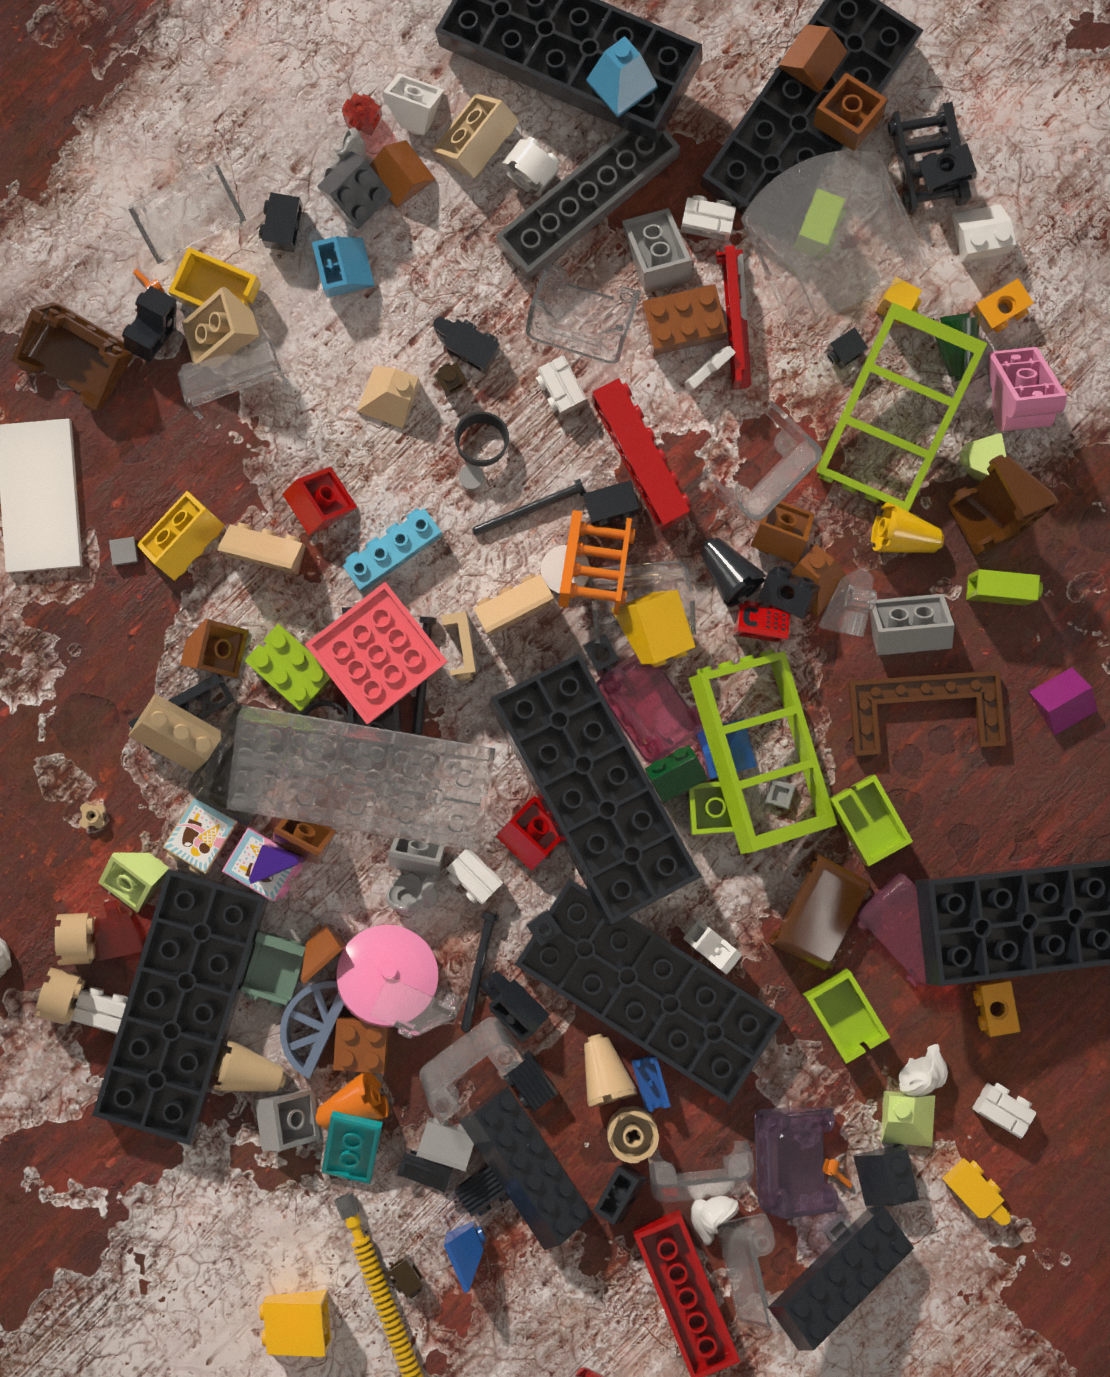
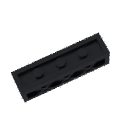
(198, 691)

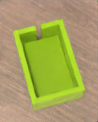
(289, 668)
(870, 820)
(846, 1015)

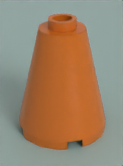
(357, 1098)

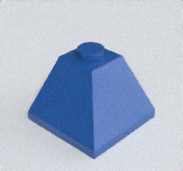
(739, 746)
(465, 1250)

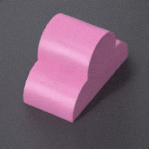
(1023, 390)

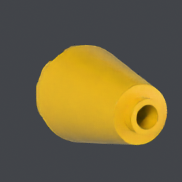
(904, 533)

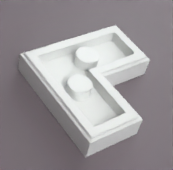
(708, 367)

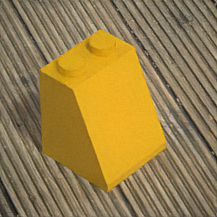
(656, 627)
(296, 1324)

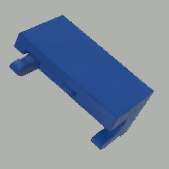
(650, 1082)

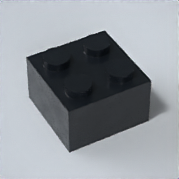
(354, 190)

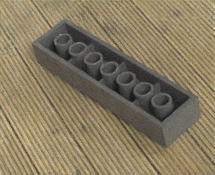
(584, 199)

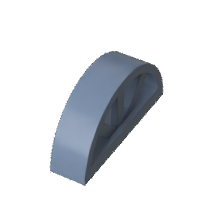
(320, 1038)

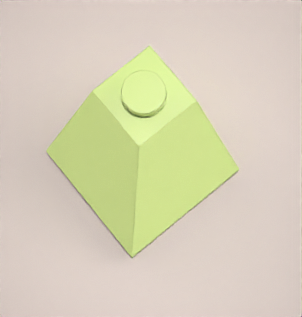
(977, 454)
(133, 877)
(907, 1119)

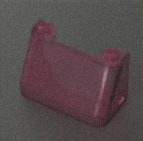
(649, 708)
(894, 920)

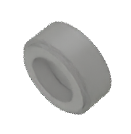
(471, 477)

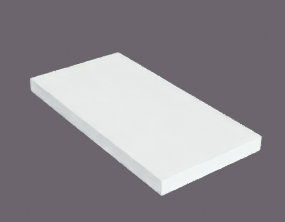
(39, 496)

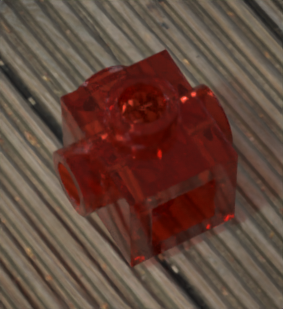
(362, 113)

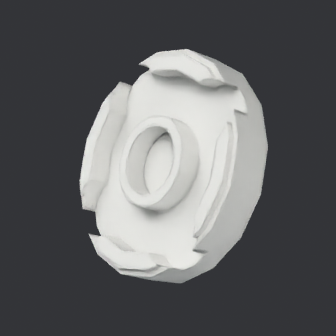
(553, 566)

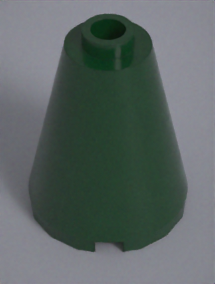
(954, 357)

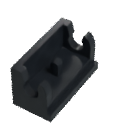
(424, 1171)

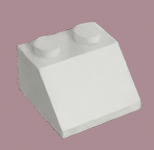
(983, 233)

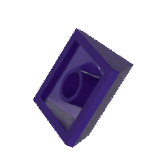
(272, 861)

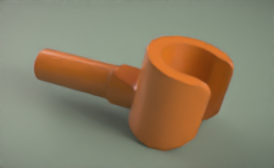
(155, 283)
(831, 1168)

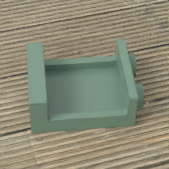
(274, 969)

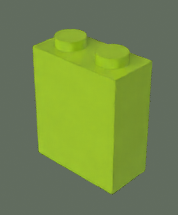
(1003, 587)

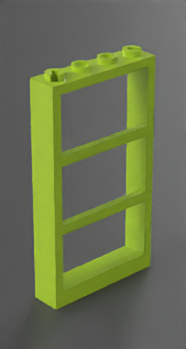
(931, 327)
(725, 766)

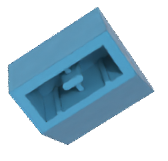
(342, 265)

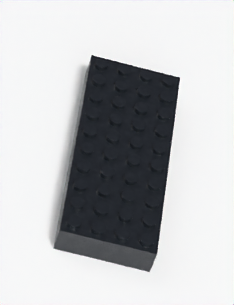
(560, 42)
(780, 121)
(594, 789)
(1015, 922)
(652, 993)
(180, 1006)

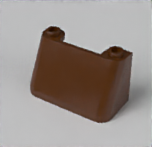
(72, 352)
(1001, 505)
(821, 913)

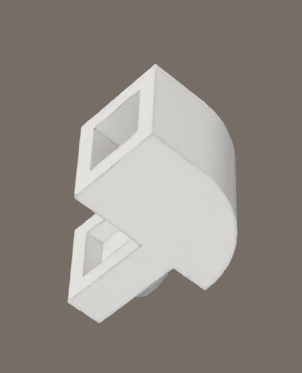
(712, 946)

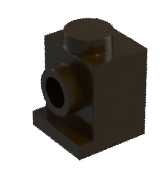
(450, 379)
(406, 1276)

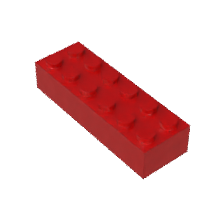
(640, 455)
(686, 1295)

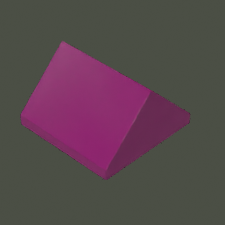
(1064, 700)

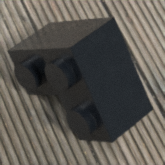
(152, 325)

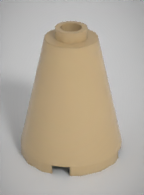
(247, 1071)
(605, 1073)

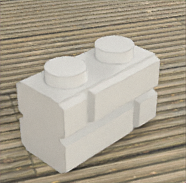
(708, 218)
(561, 386)
(474, 876)
(100, 1010)
(1004, 1110)

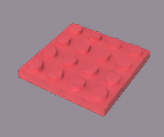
(376, 653)

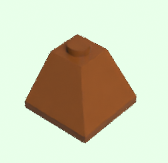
(823, 571)
(215, 648)
(320, 950)

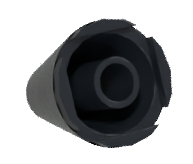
(730, 571)

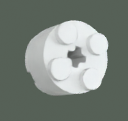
(531, 166)

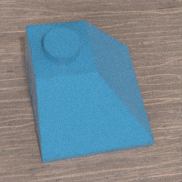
(621, 77)

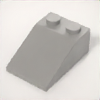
(658, 250)

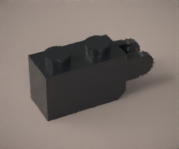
(467, 343)
(513, 1006)

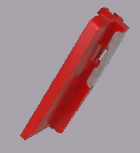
(736, 315)

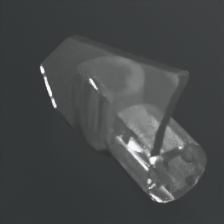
(851, 604)

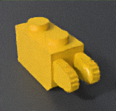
(976, 1192)

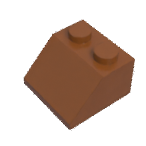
(784, 532)
(304, 839)

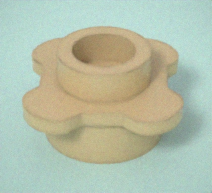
(98, 811)

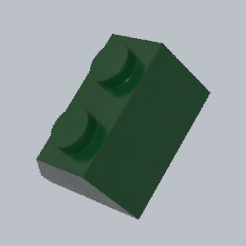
(676, 773)

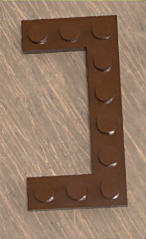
(979, 685)

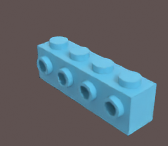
(392, 550)

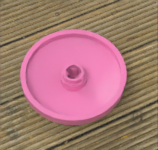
(379, 954)

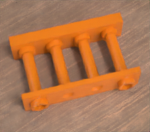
(573, 569)

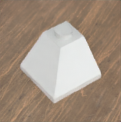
(413, 103)

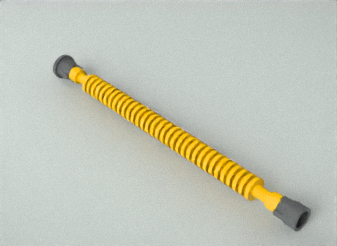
(379, 1290)

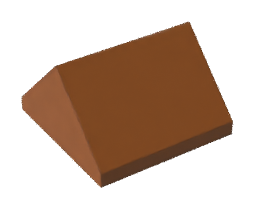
(814, 56)
(401, 171)

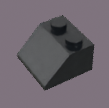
(886, 1176)

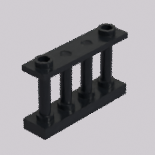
(947, 122)

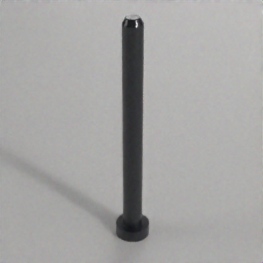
(532, 507)
(428, 623)
(478, 969)

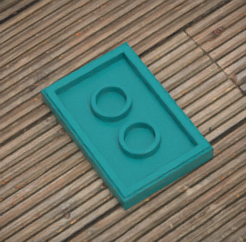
(351, 1147)

